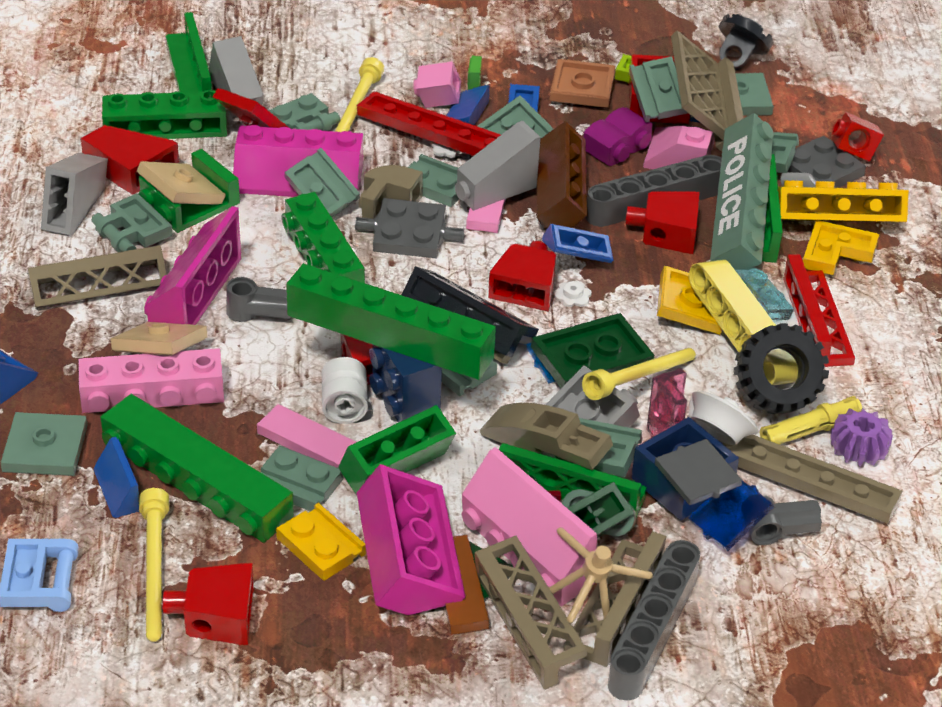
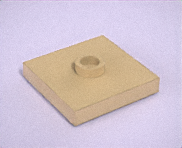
(180, 183)
(159, 338)

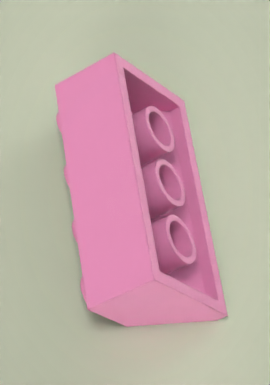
(509, 503)

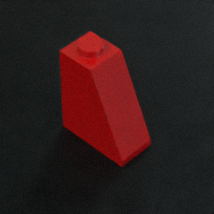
(125, 151)

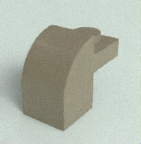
(390, 183)

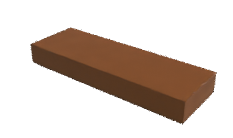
(471, 612)

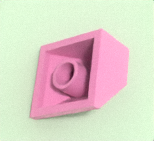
(677, 145)

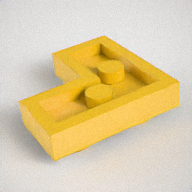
(833, 240)

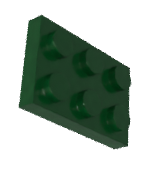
(597, 344)

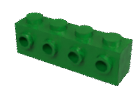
(166, 114)
(319, 237)

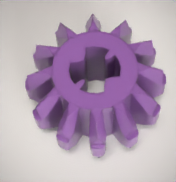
(861, 437)

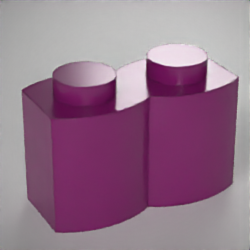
(617, 136)

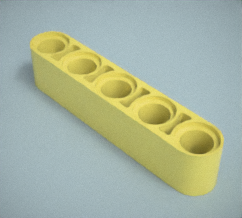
(739, 314)

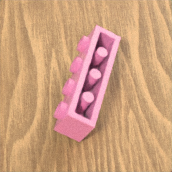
(157, 379)

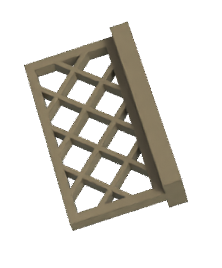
(706, 87)

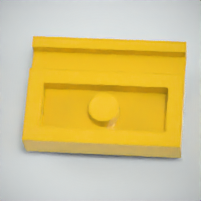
(321, 541)

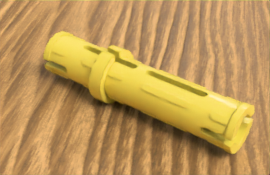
(804, 424)

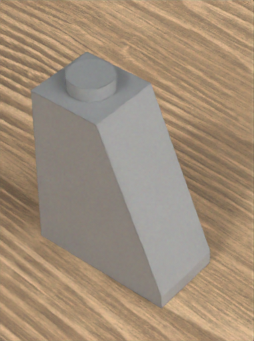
(233, 70)
(501, 168)
(71, 191)

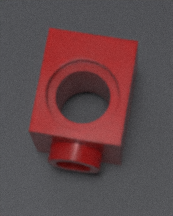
(865, 144)

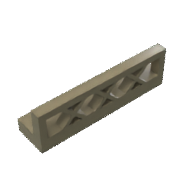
(92, 267)
(623, 603)
(518, 618)

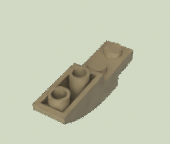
(548, 430)

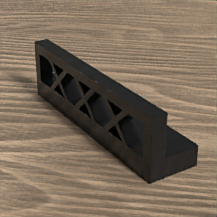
(443, 293)

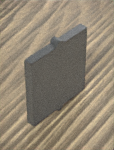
(698, 472)

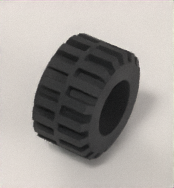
(808, 359)

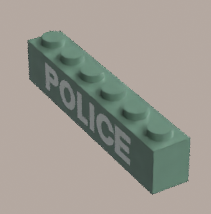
(743, 193)

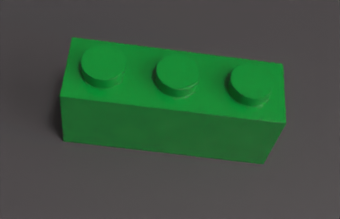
(398, 446)

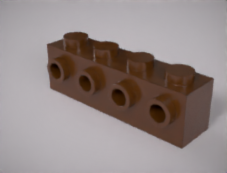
(562, 178)

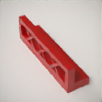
(808, 312)

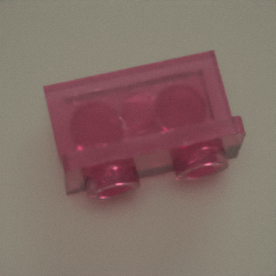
(666, 401)

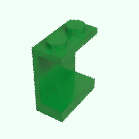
(186, 215)

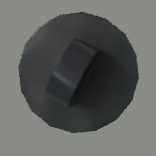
(744, 36)

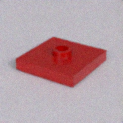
(247, 110)

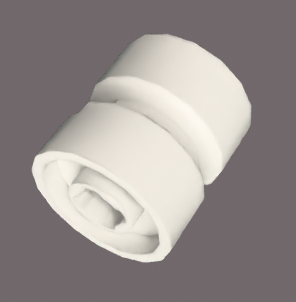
(344, 390)

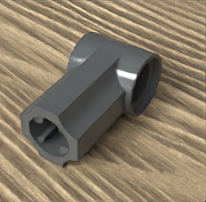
(248, 300)
(787, 519)

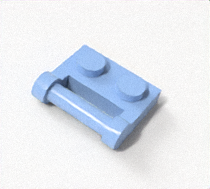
(25, 572)

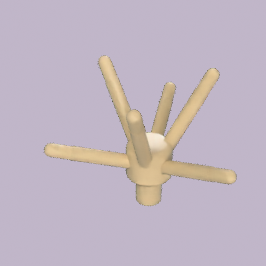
(595, 570)

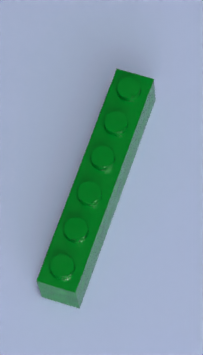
(391, 321)
(198, 468)

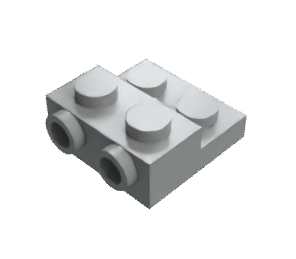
(616, 409)

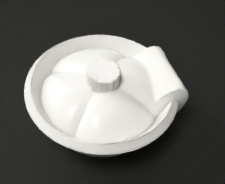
(720, 417)

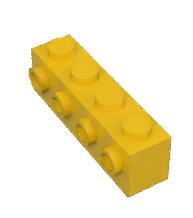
(848, 203)

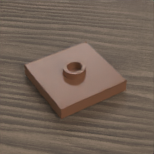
(582, 83)

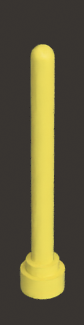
(370, 73)
(601, 383)
(154, 507)

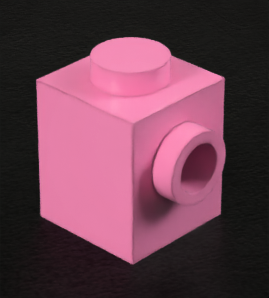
(438, 84)

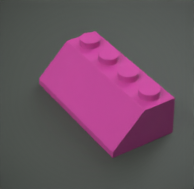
(268, 152)
(198, 272)
(408, 542)

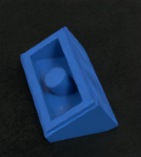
(470, 105)
(578, 243)
(117, 480)

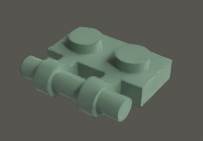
(306, 114)
(140, 223)

